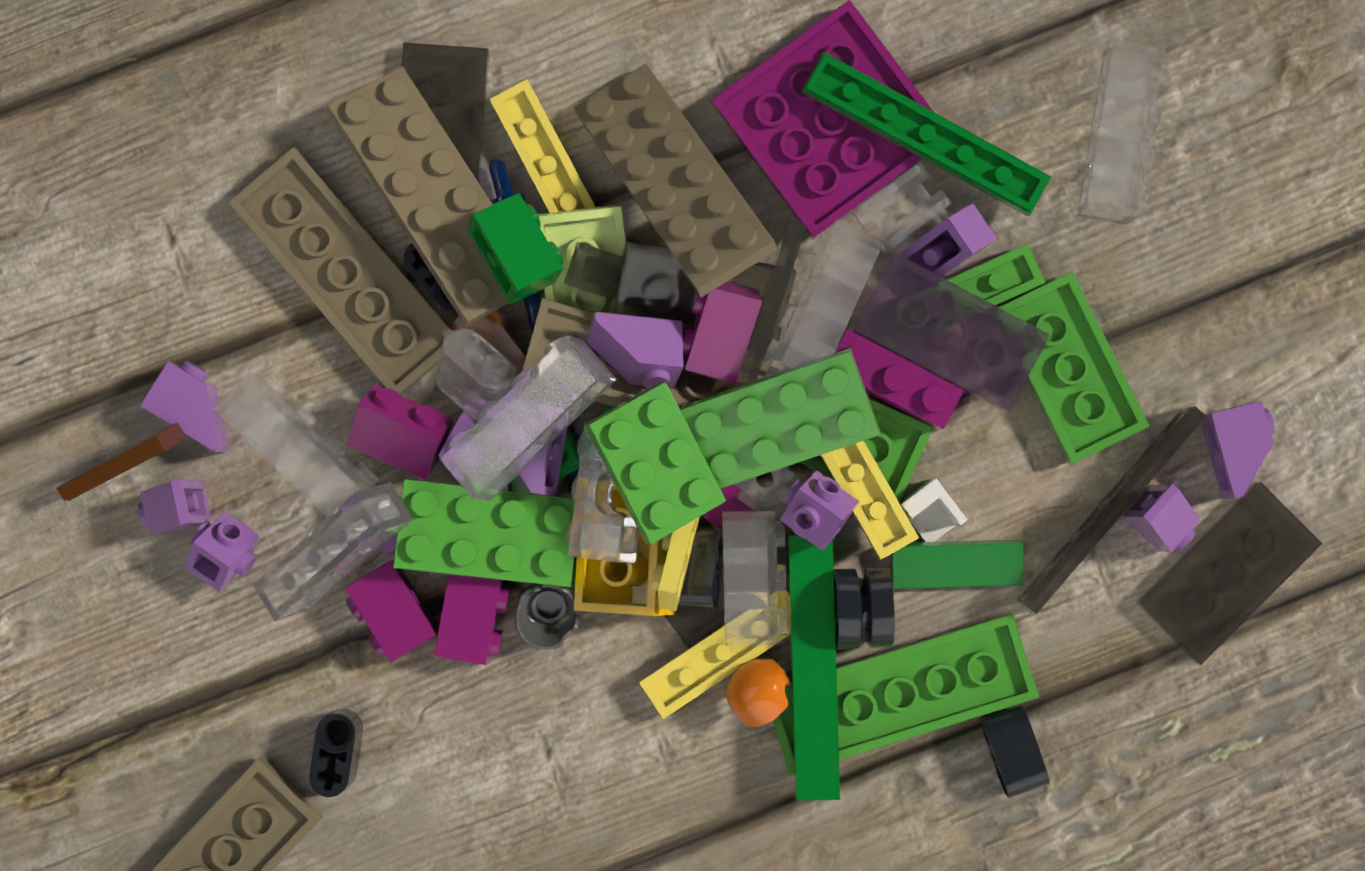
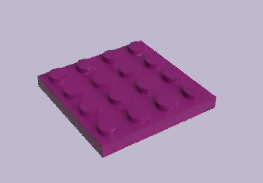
(805, 149)

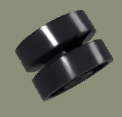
(864, 608)

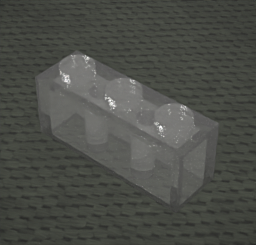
(753, 578)

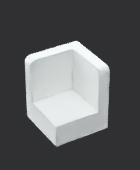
(932, 511)

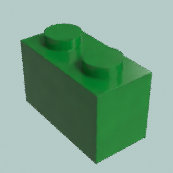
(515, 248)

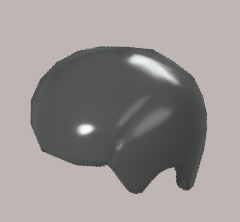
(546, 616)

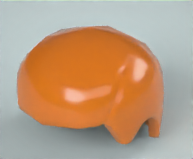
(758, 692)

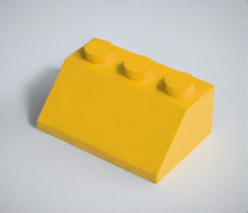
(620, 585)

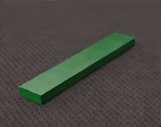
(926, 134)
(813, 671)

